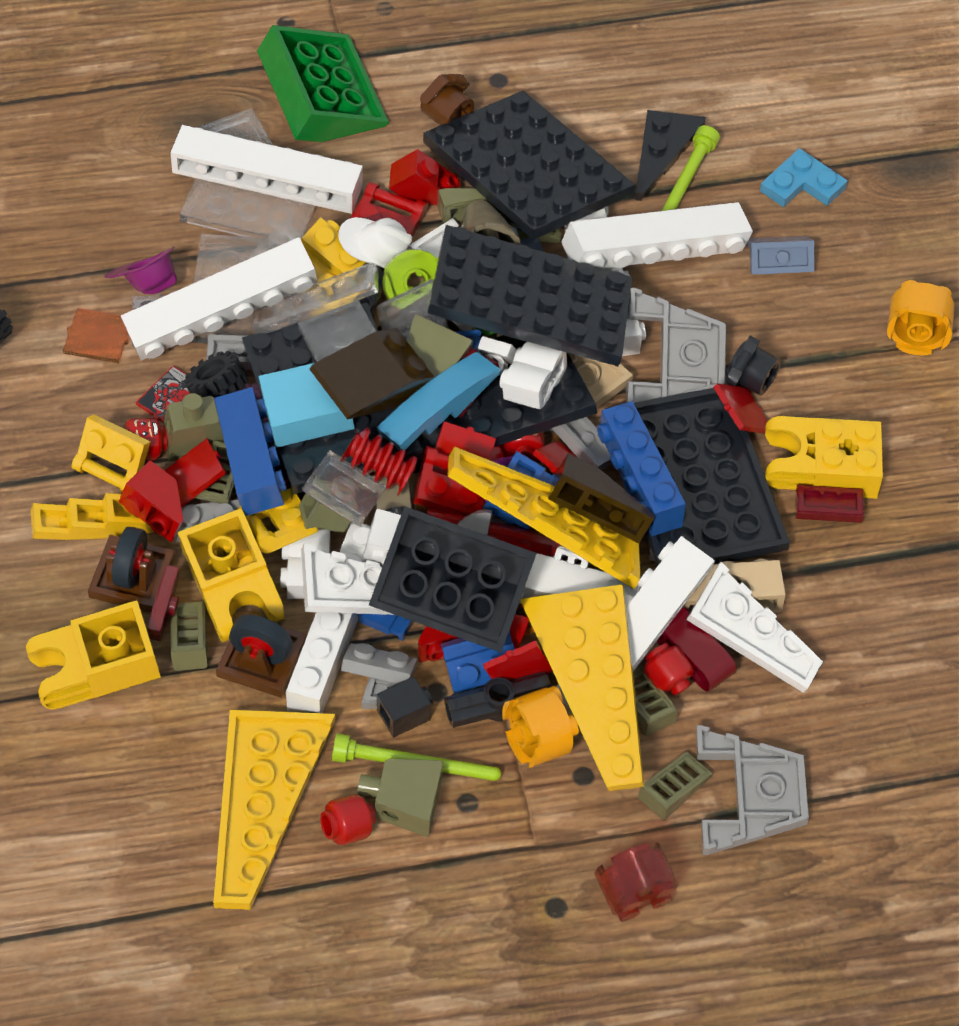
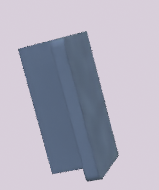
(781, 255)

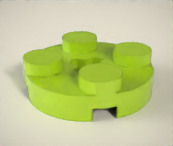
(402, 265)

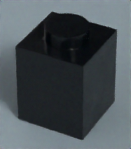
(404, 706)

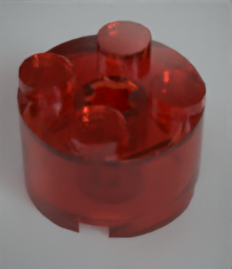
(637, 880)

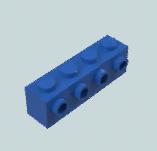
(249, 451)
(641, 466)

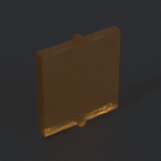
(96, 336)

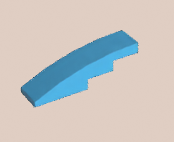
(438, 399)

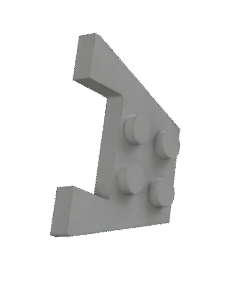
(689, 349)
(768, 790)

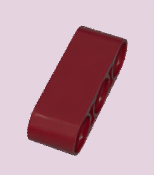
(707, 656)

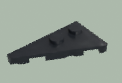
(663, 140)

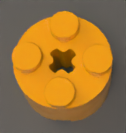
(921, 317)
(539, 726)

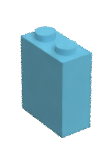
(300, 407)

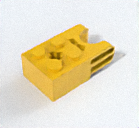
(826, 453)
(229, 570)
(97, 656)

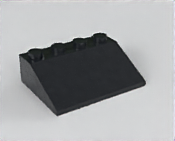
(452, 579)

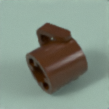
(445, 99)

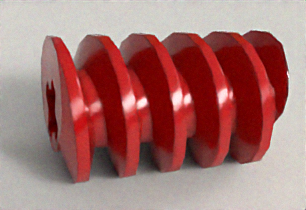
(380, 460)

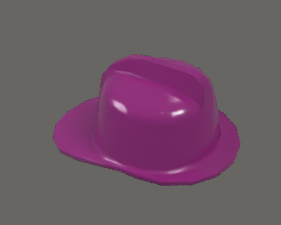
(148, 274)

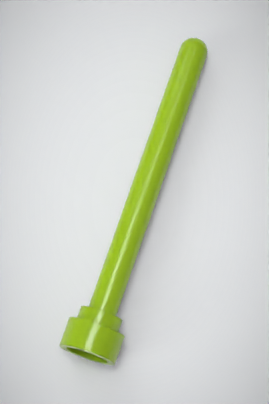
(704, 141)
(348, 749)

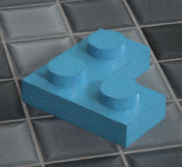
(806, 174)

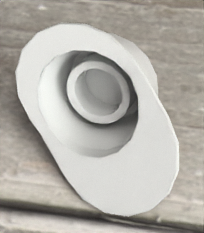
(373, 240)

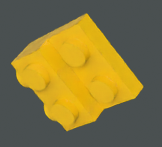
(326, 250)

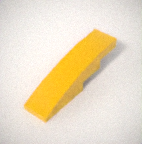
(83, 519)

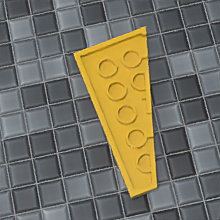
(528, 501)
(591, 657)
(264, 780)

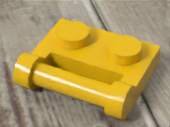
(113, 445)
(286, 520)

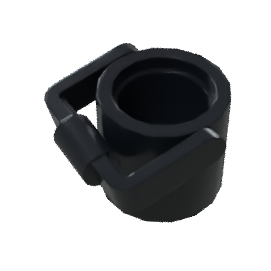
(753, 367)

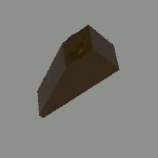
(599, 498)

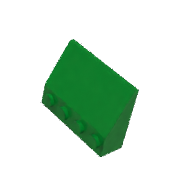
(320, 83)

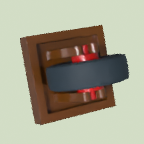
(130, 570)
(260, 654)

